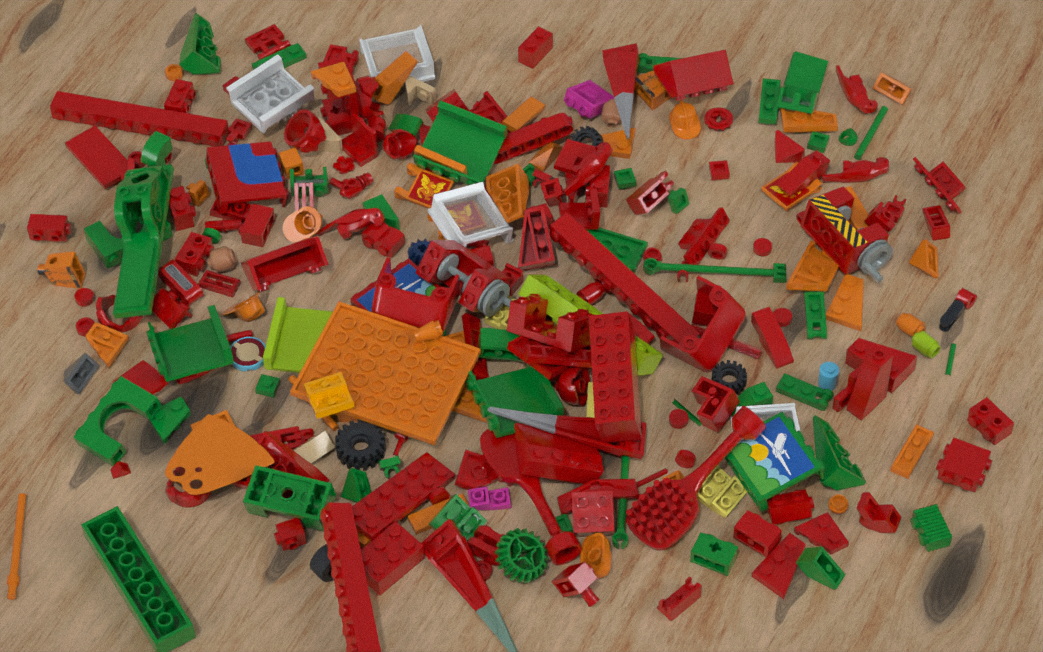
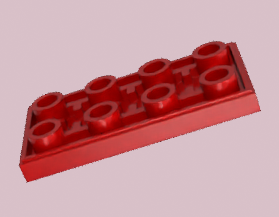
(98, 156)

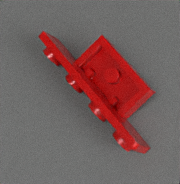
(944, 180)
(701, 235)

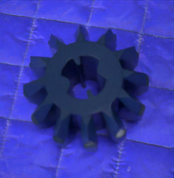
(417, 250)

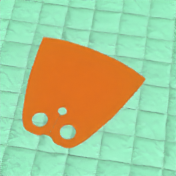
(221, 452)

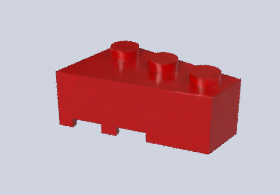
(535, 242)
(902, 363)

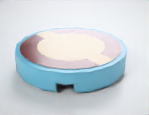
(248, 353)

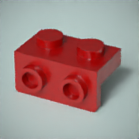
(169, 308)

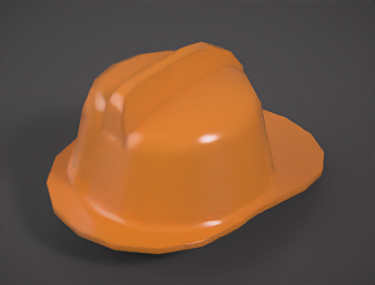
(685, 121)
(302, 224)
(247, 309)

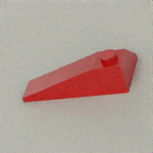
(288, 460)

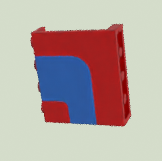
(245, 174)

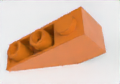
(394, 77)

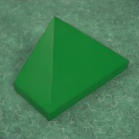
(356, 485)

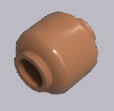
(610, 114)
(222, 259)

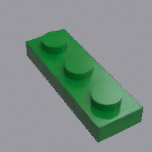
(289, 55)
(769, 101)

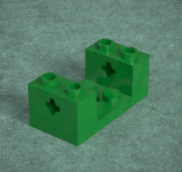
(308, 497)

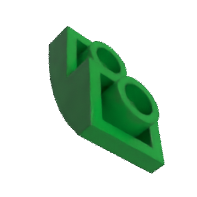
(406, 122)

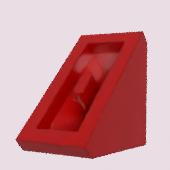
(786, 149)

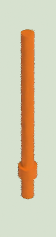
(13, 578)

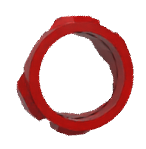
(365, 88)
(295, 129)
(103, 304)
(183, 498)

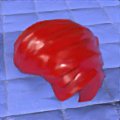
(399, 144)

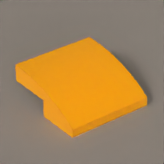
(329, 395)

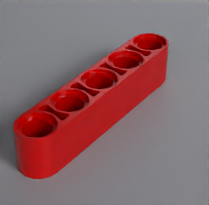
(534, 136)

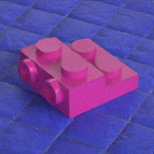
(587, 98)

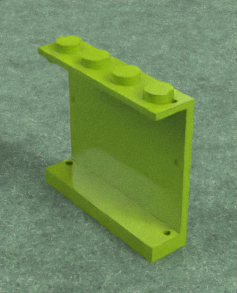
(292, 336)

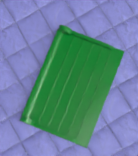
(806, 71)

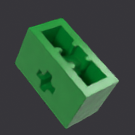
(714, 553)

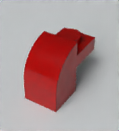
(877, 517)

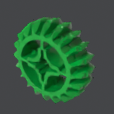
(521, 543)

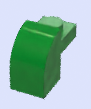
(156, 149)

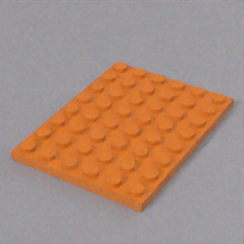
(389, 373)

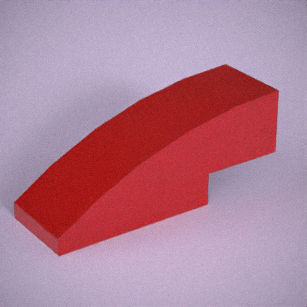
(772, 337)

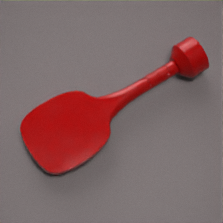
(503, 460)
(672, 505)

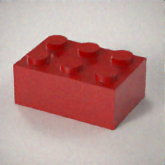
(390, 557)

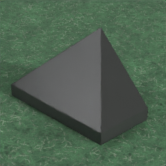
(80, 372)

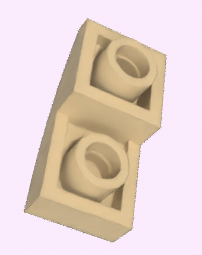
(315, 447)

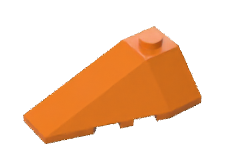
(509, 191)

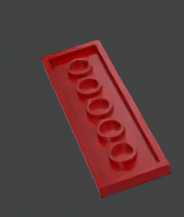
(400, 495)

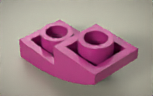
(489, 500)

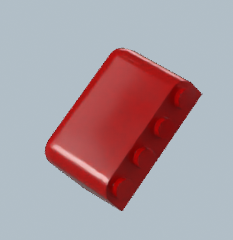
(695, 75)

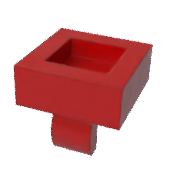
(541, 177)

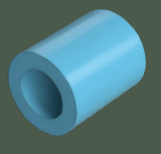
(828, 376)

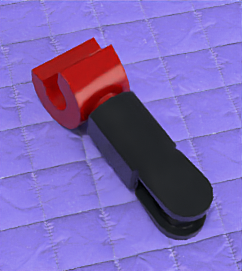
(963, 300)

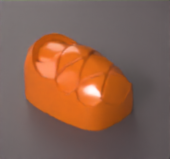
(597, 554)

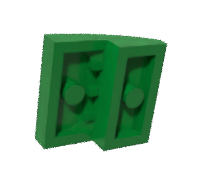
(464, 517)

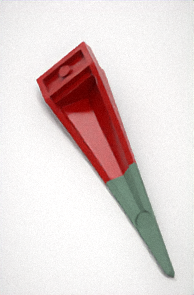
(455, 561)

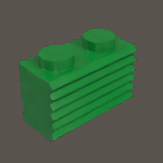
(931, 528)

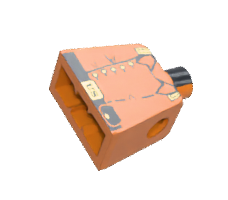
(651, 90)
(63, 270)

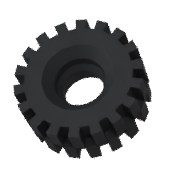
(360, 433)

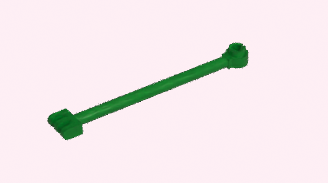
(778, 272)
(620, 535)

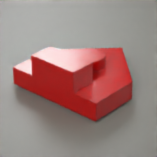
(474, 472)

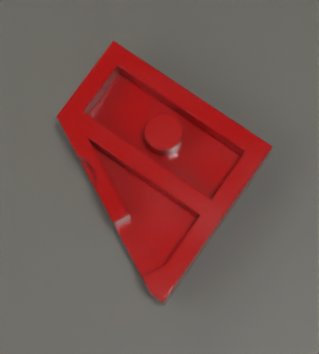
(823, 532)

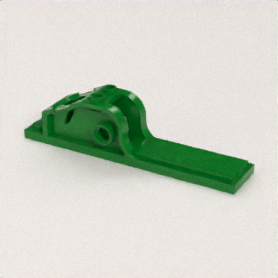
(143, 249)

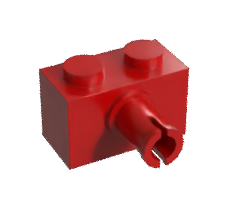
(575, 581)

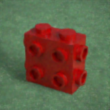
(964, 465)

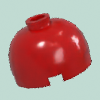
(573, 385)

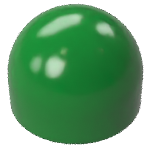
(851, 139)

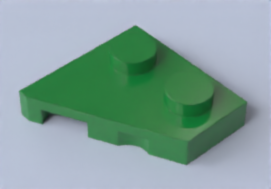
(170, 418)

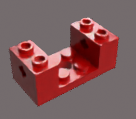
(338, 109)
(528, 319)

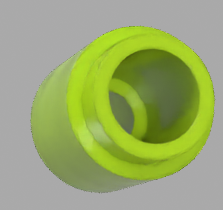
(925, 344)

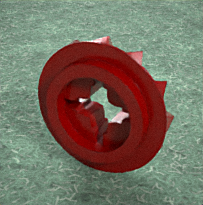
(713, 114)

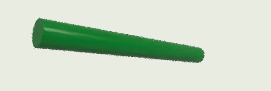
(868, 137)

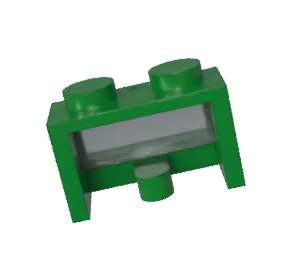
(797, 99)
(320, 182)

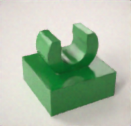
(678, 200)
(389, 463)

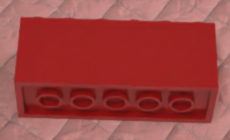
(615, 377)

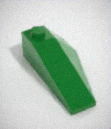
(198, 51)
(838, 470)

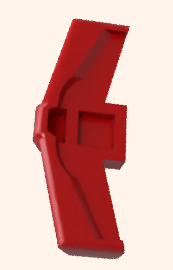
(621, 489)

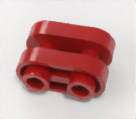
(484, 544)

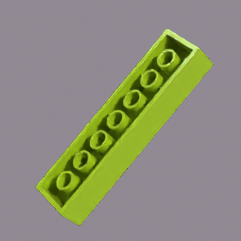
(563, 301)

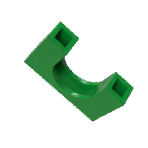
(110, 248)
(121, 396)

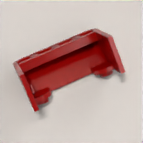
(284, 263)
(410, 306)
(712, 345)

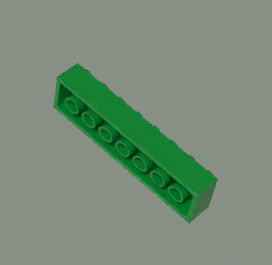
(138, 581)

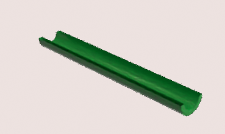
(950, 359)
(691, 416)

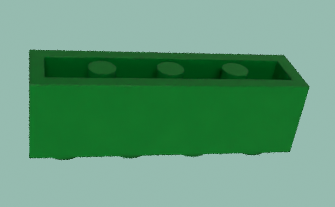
(494, 344)

